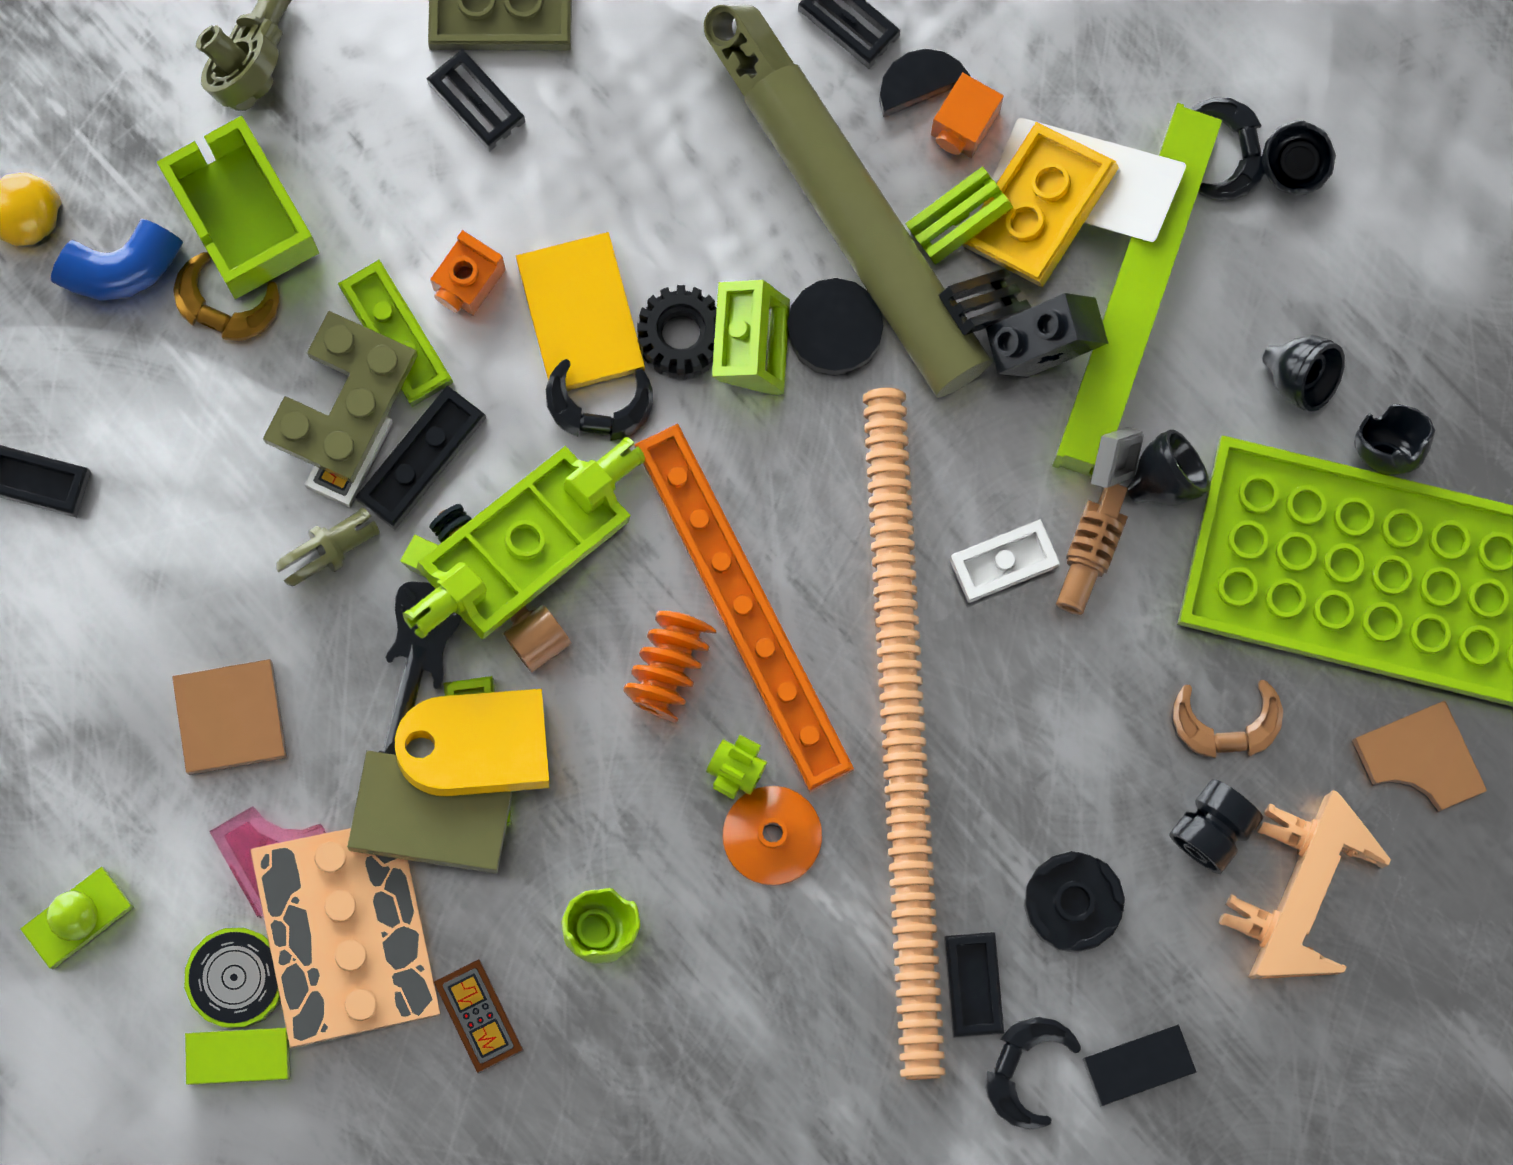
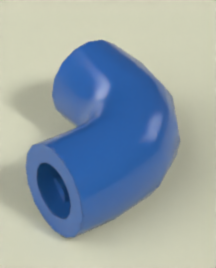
(118, 272)

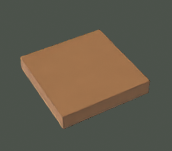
(229, 717)

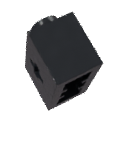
(1046, 335)

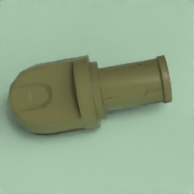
(330, 545)

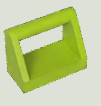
(743, 333)

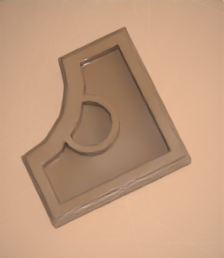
(1422, 753)

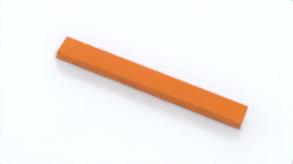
(744, 609)

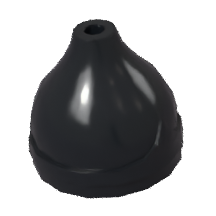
(1306, 370)
(1169, 472)

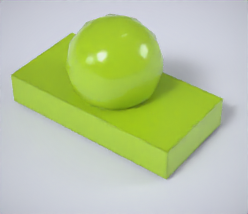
(76, 917)

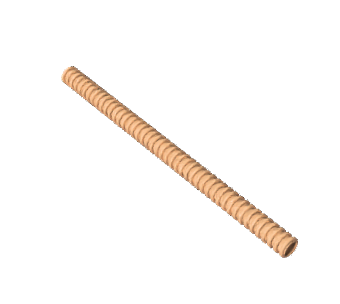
(903, 733)

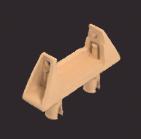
(1318, 846)

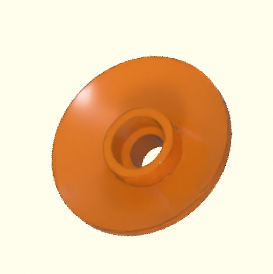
(772, 861)

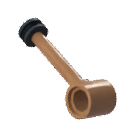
(534, 633)

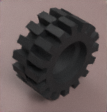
(660, 311)

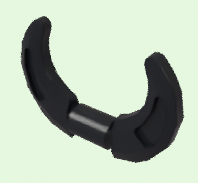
(1250, 169)
(569, 417)
(998, 1086)

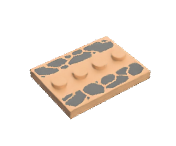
(342, 938)

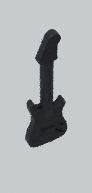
(419, 652)

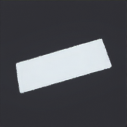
(1136, 195)

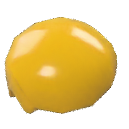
(27, 208)

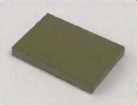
(499, 24)
(416, 826)

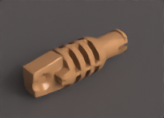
(1092, 548)

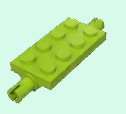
(524, 541)

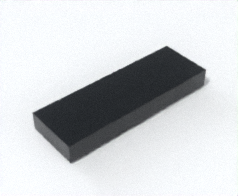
(420, 457)

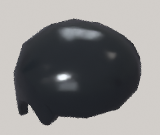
(1298, 158)
(1395, 440)

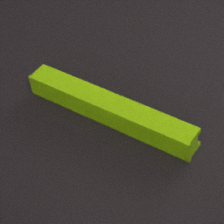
(1136, 300)

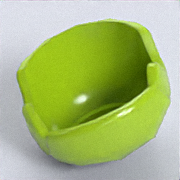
(600, 925)

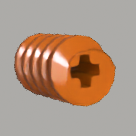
(667, 663)

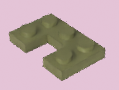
(375, 377)

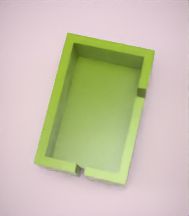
(239, 208)

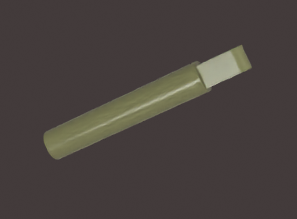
(845, 198)

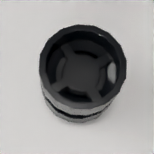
(1216, 826)

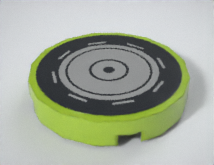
(232, 978)

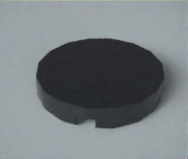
(835, 326)
(1074, 902)

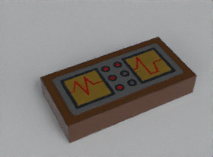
(478, 1016)

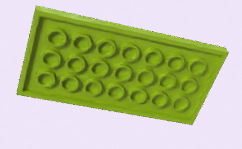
(1355, 570)

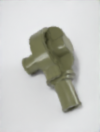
(243, 63)

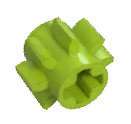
(736, 766)

